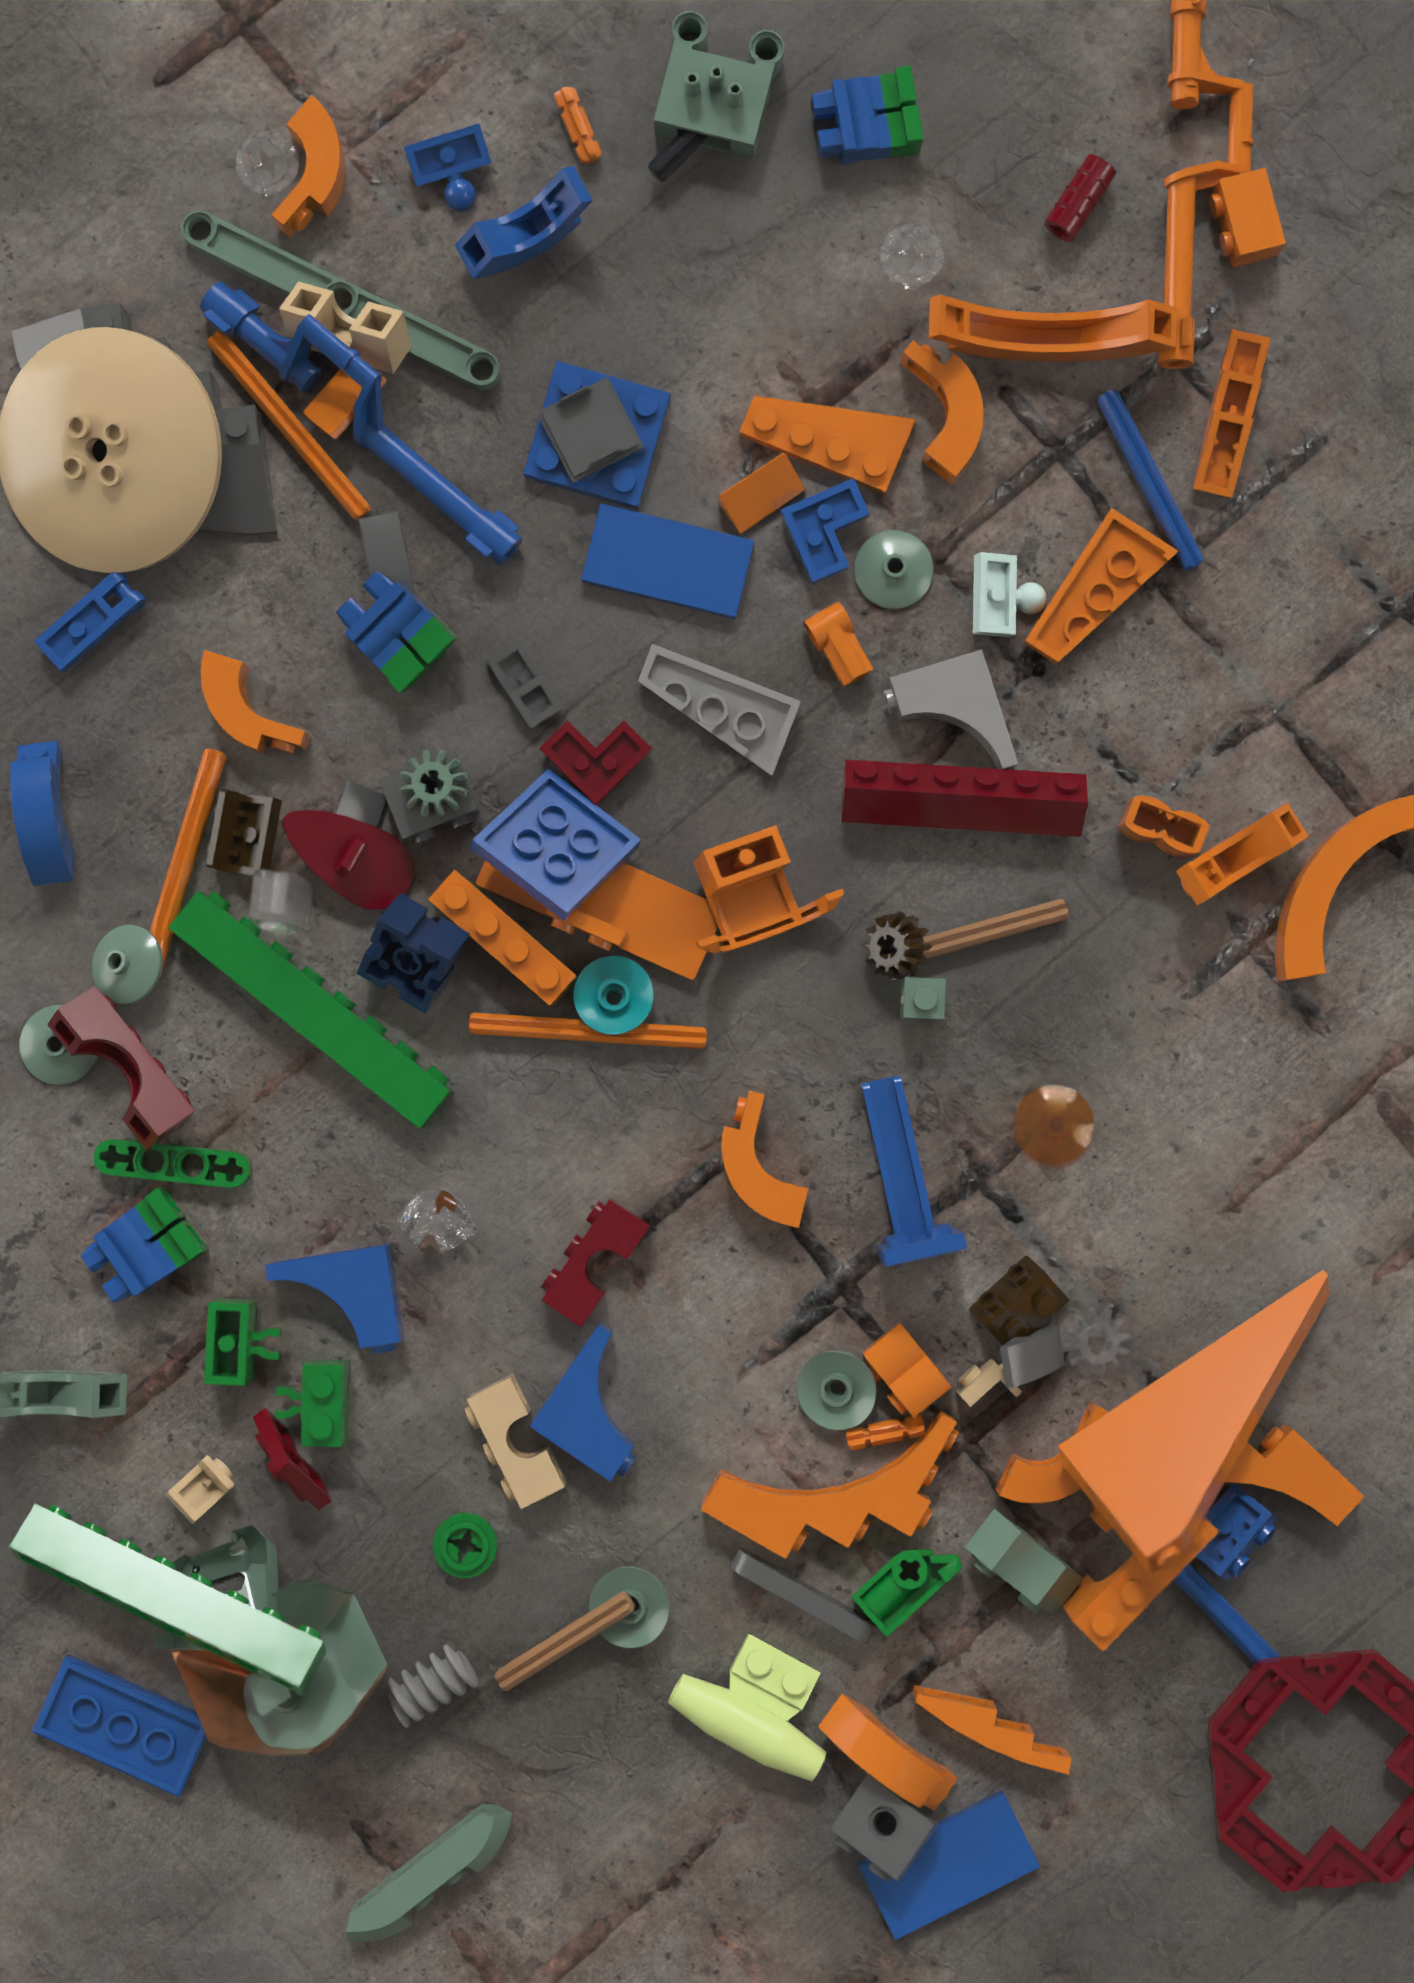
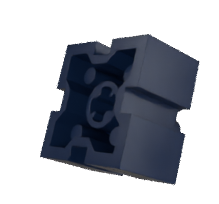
(412, 952)

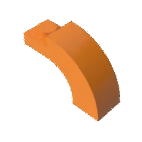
(323, 172)
(225, 695)
(1042, 1479)

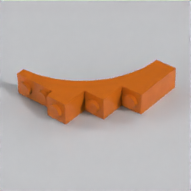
(1291, 1467)
(891, 1494)

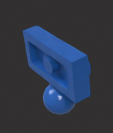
(447, 158)

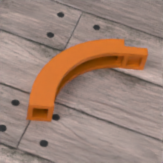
(1053, 337)
(1307, 902)

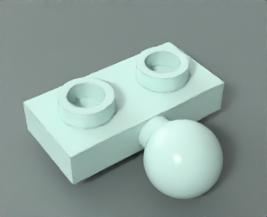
(997, 596)

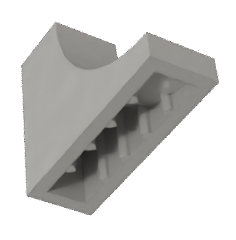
(959, 694)

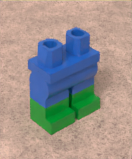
(871, 117)
(383, 626)
(132, 1253)

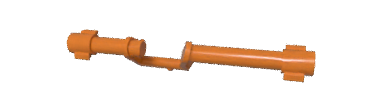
(1189, 78)

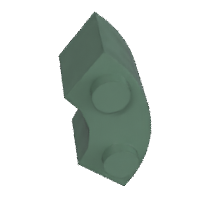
(1022, 1562)

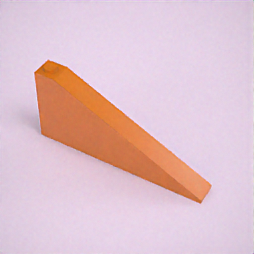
(1172, 1445)

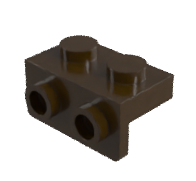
(243, 833)
(1019, 1302)

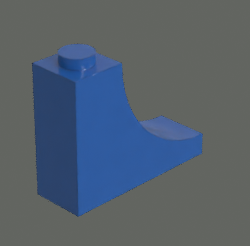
(360, 1283)
(578, 1418)

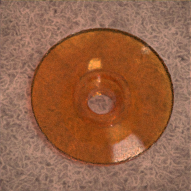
(1033, 1129)

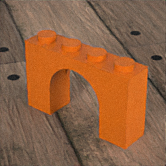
(1110, 1605)

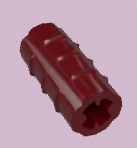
(1080, 198)

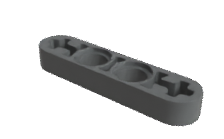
(803, 1595)

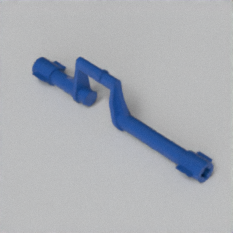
(236, 315)

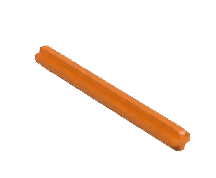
(289, 425)
(187, 847)
(578, 1031)

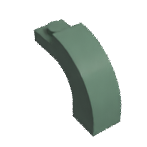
(63, 1392)

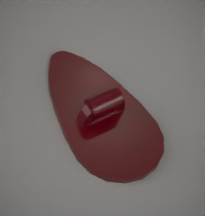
(351, 856)

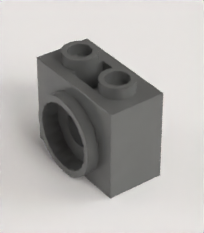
(411, 823)
(859, 1829)

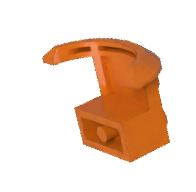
(752, 893)

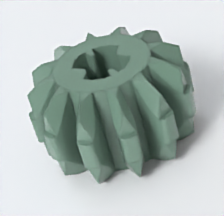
(445, 775)

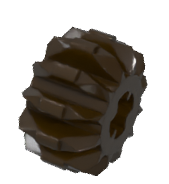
(897, 945)

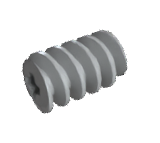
(430, 1685)

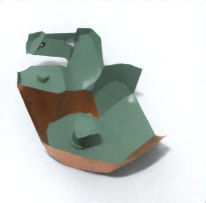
(252, 1712)

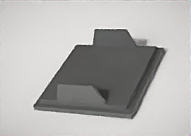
(590, 429)

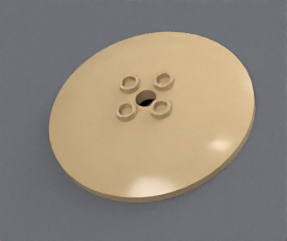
(158, 442)

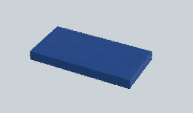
(667, 561)
(121, 1725)
(960, 1863)

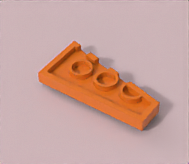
(831, 438)
(1102, 579)

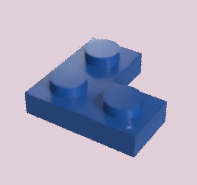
(814, 525)

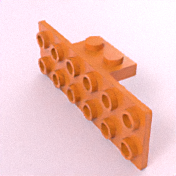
(631, 914)

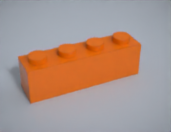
(503, 938)

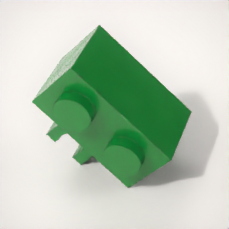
(232, 1342)
(323, 1403)

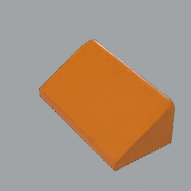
(334, 405)
(761, 493)

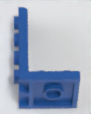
(903, 1179)

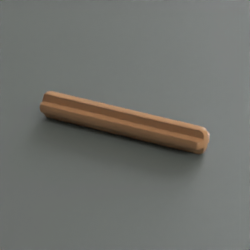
(996, 928)
(564, 1641)

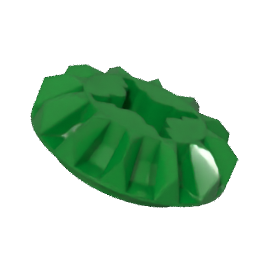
(448, 1553)

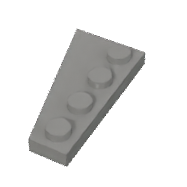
(731, 708)

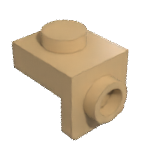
(977, 1381)
(201, 1488)

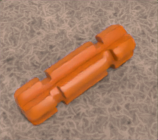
(577, 125)
(885, 1432)

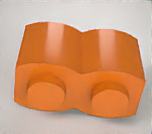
(1173, 832)
(905, 1370)

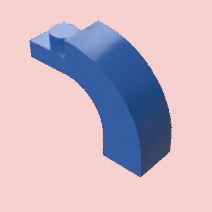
(528, 231)
(39, 813)

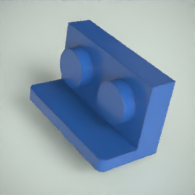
(1241, 1527)

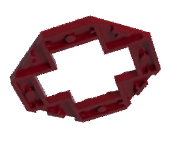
(1240, 1779)

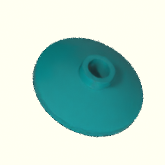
(609, 976)

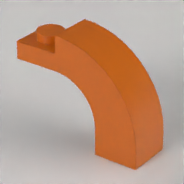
(962, 406)
(1241, 853)
(759, 1190)
(885, 1755)

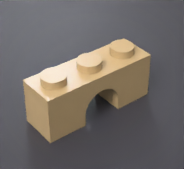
(376, 333)
(526, 1474)

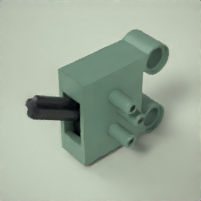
(712, 97)

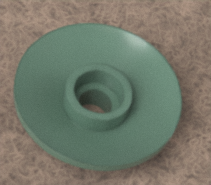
(888, 588)
(139, 965)
(43, 1062)
(825, 1404)
(643, 1623)

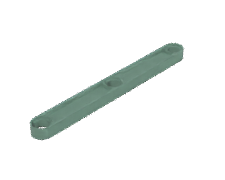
(283, 271)

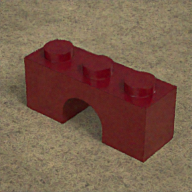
(572, 1290)

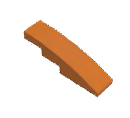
(1231, 413)
(978, 1721)

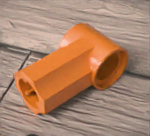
(834, 635)

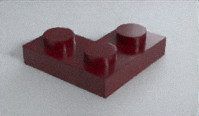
(599, 768)
(287, 1463)

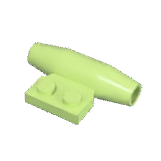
(756, 1708)

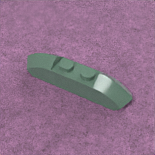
(468, 1843)

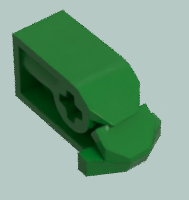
(892, 1599)

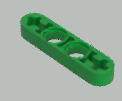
(173, 1160)

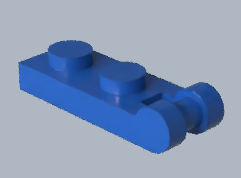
(89, 621)

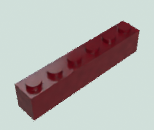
(964, 798)

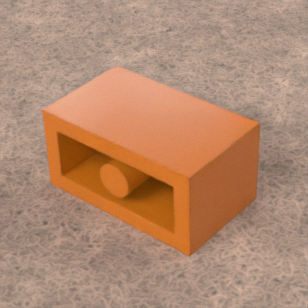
(1247, 218)

